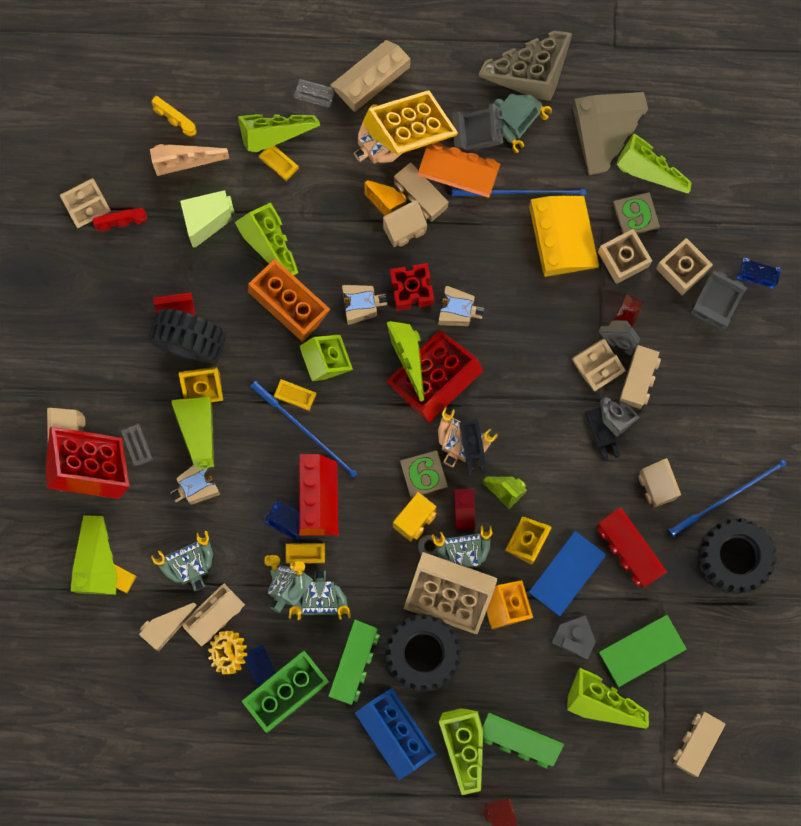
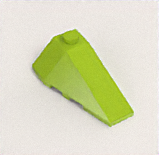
(263, 133)
(643, 163)
(264, 234)
(407, 348)
(506, 489)
(93, 562)
(598, 702)
(464, 743)

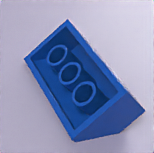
(395, 734)

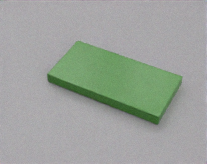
(642, 650)

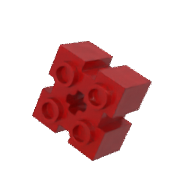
(419, 278)

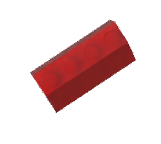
(318, 496)
(630, 548)

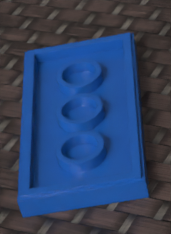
(567, 573)

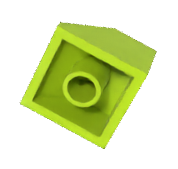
(325, 357)

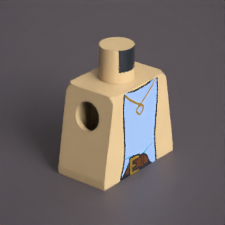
(361, 302)
(458, 308)
(195, 486)

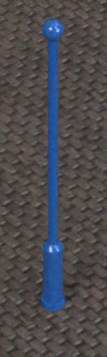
(459, 192)
(272, 401)
(694, 518)

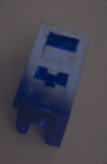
(759, 273)
(284, 520)
(259, 665)

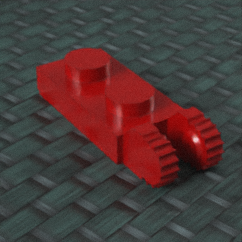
(119, 219)

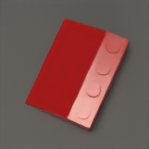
(445, 374)
(86, 463)

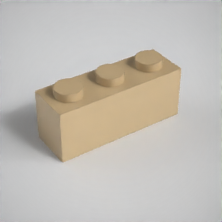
(420, 189)
(640, 377)
(212, 614)
(698, 743)

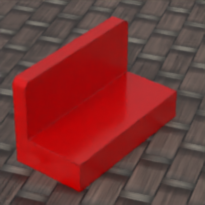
(181, 302)

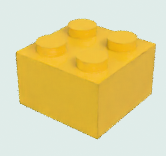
(414, 517)

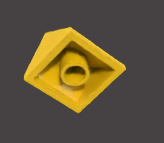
(202, 384)
(528, 539)

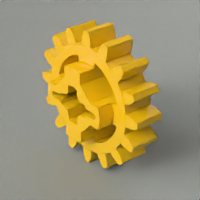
(227, 652)

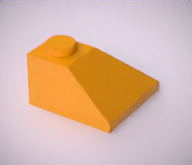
(384, 197)
(508, 605)

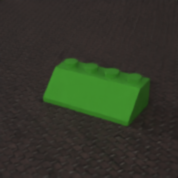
(353, 662)
(285, 692)
(521, 740)

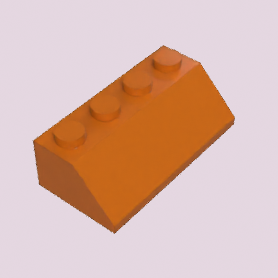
(459, 169)
(288, 300)

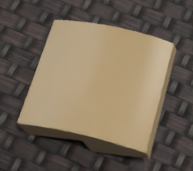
(85, 203)
(598, 364)

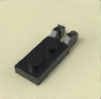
(602, 434)
(472, 445)

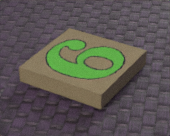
(636, 214)
(423, 474)

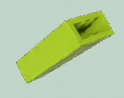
(196, 426)

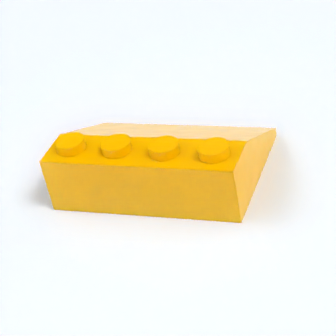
(409, 123)
(563, 234)

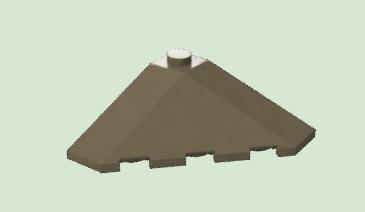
(531, 69)
(605, 125)

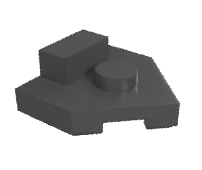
(620, 334)
(617, 416)
(575, 637)

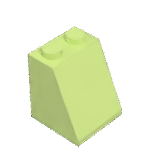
(206, 215)

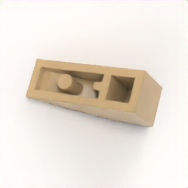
(162, 628)

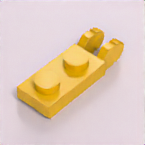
(173, 116)

